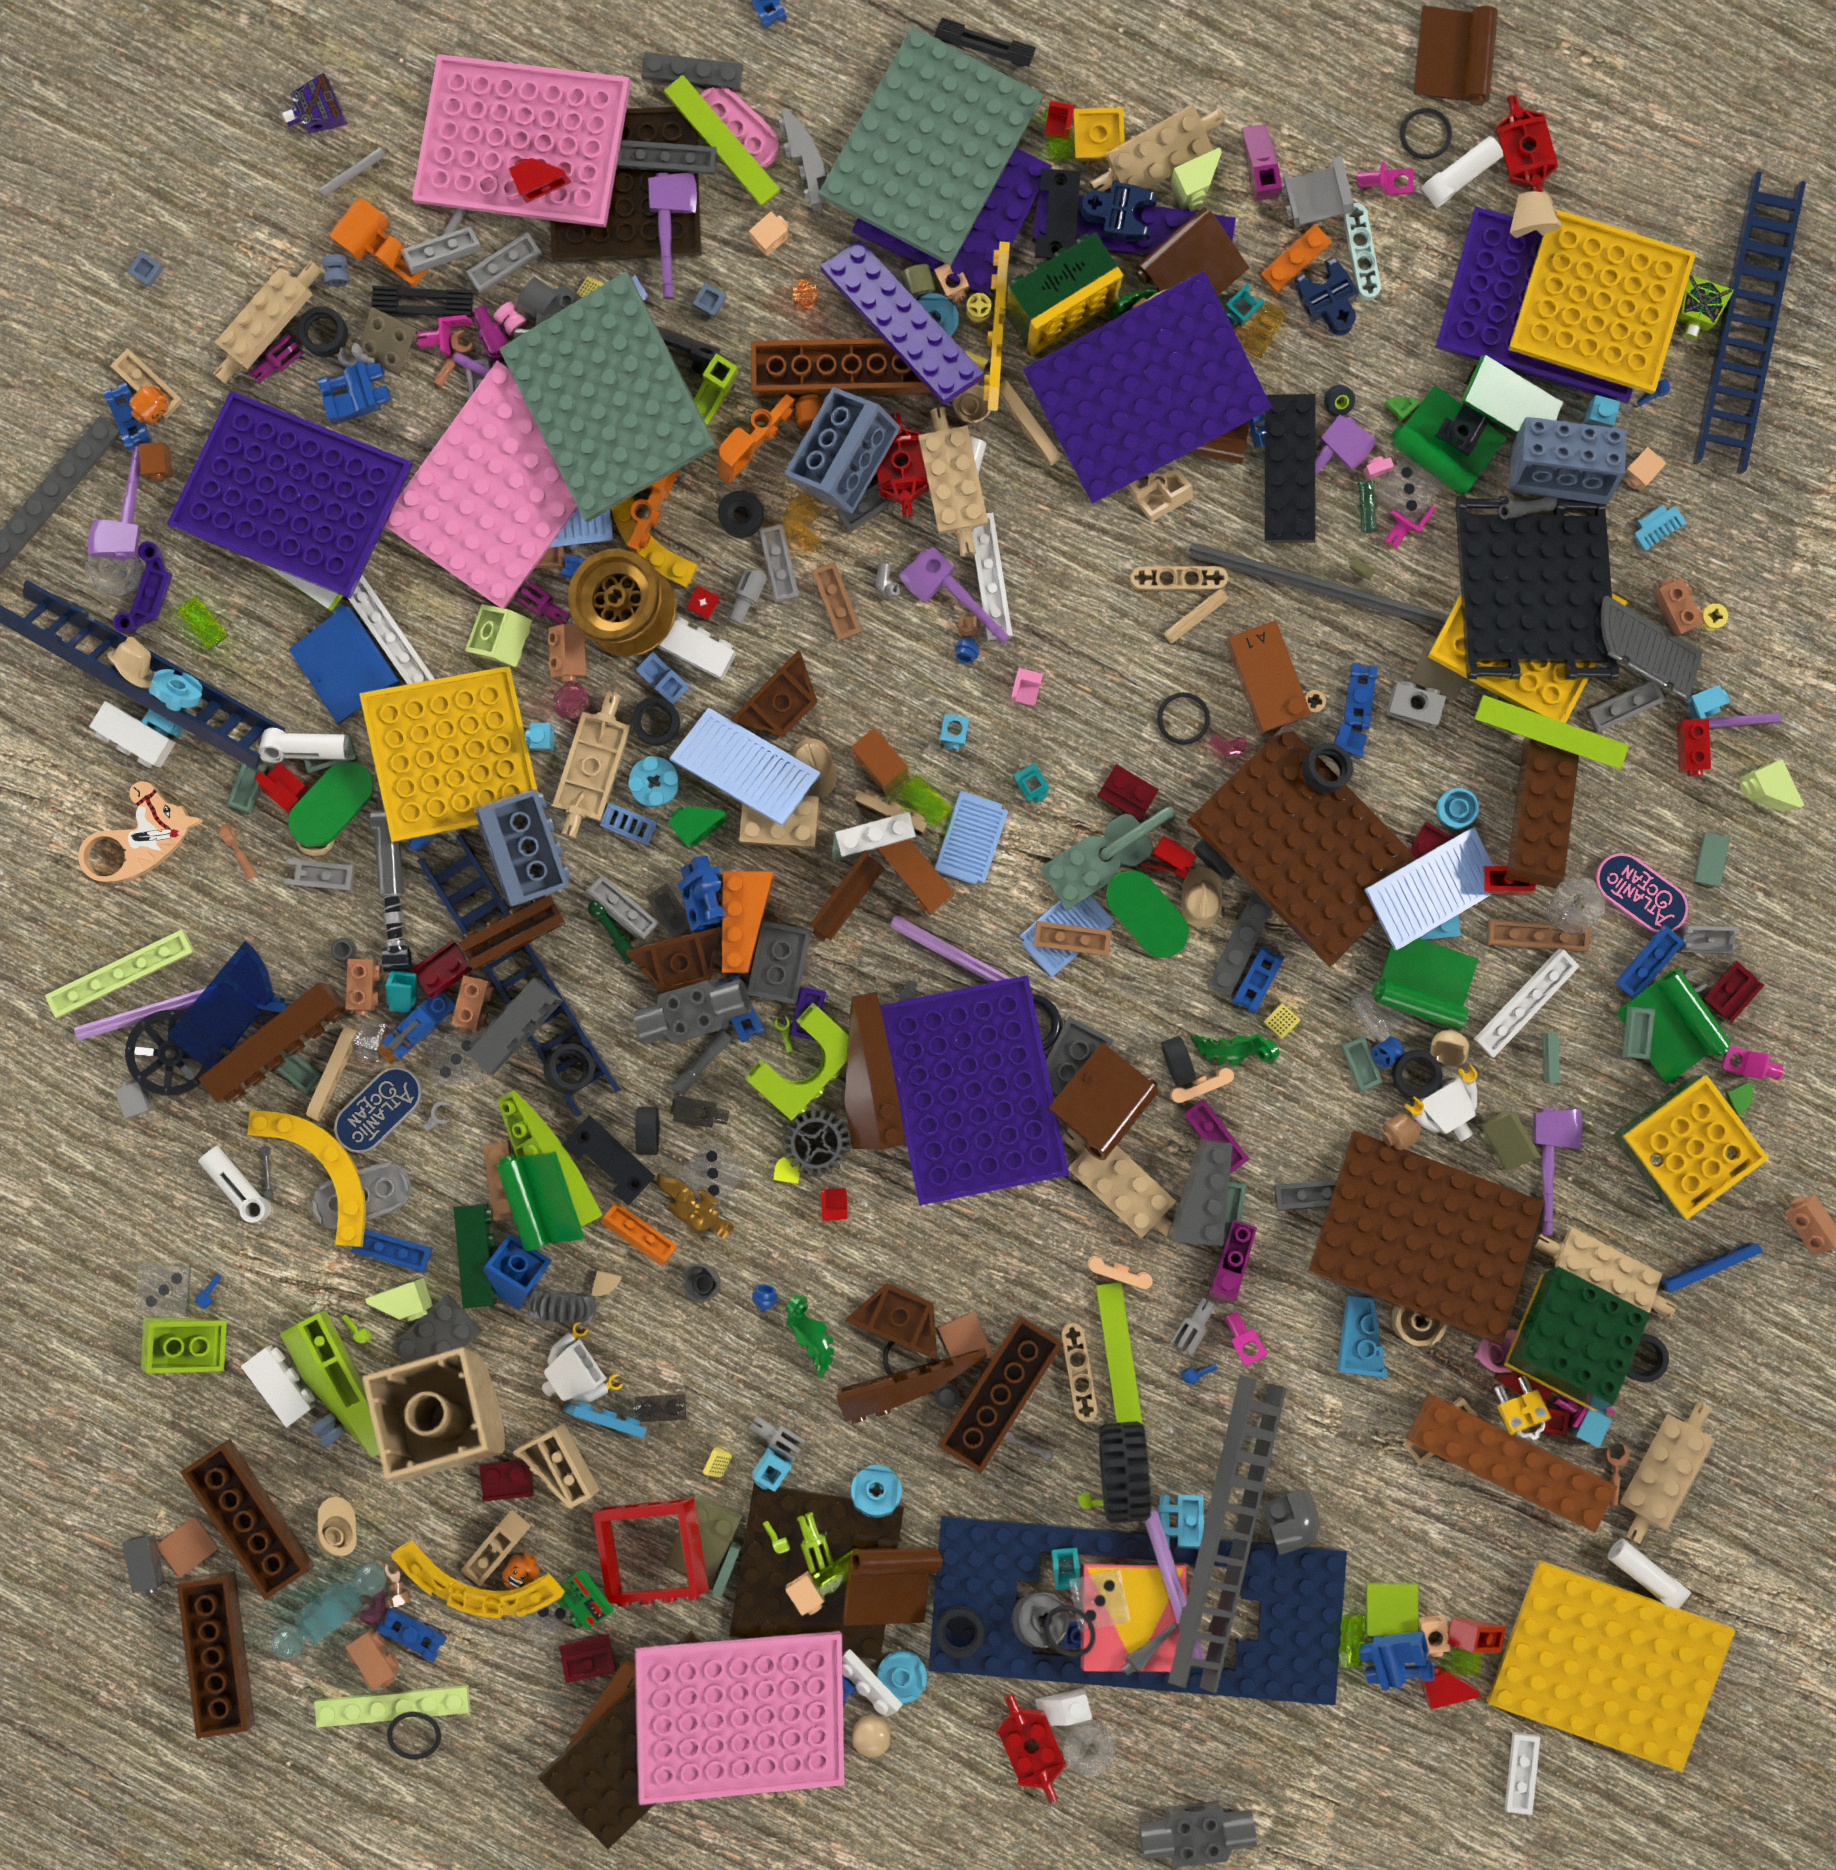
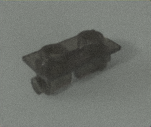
(660, 1407)

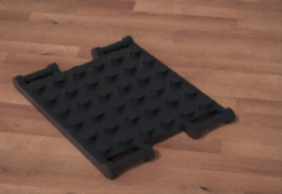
(1534, 588)

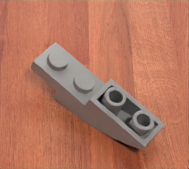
(804, 151)

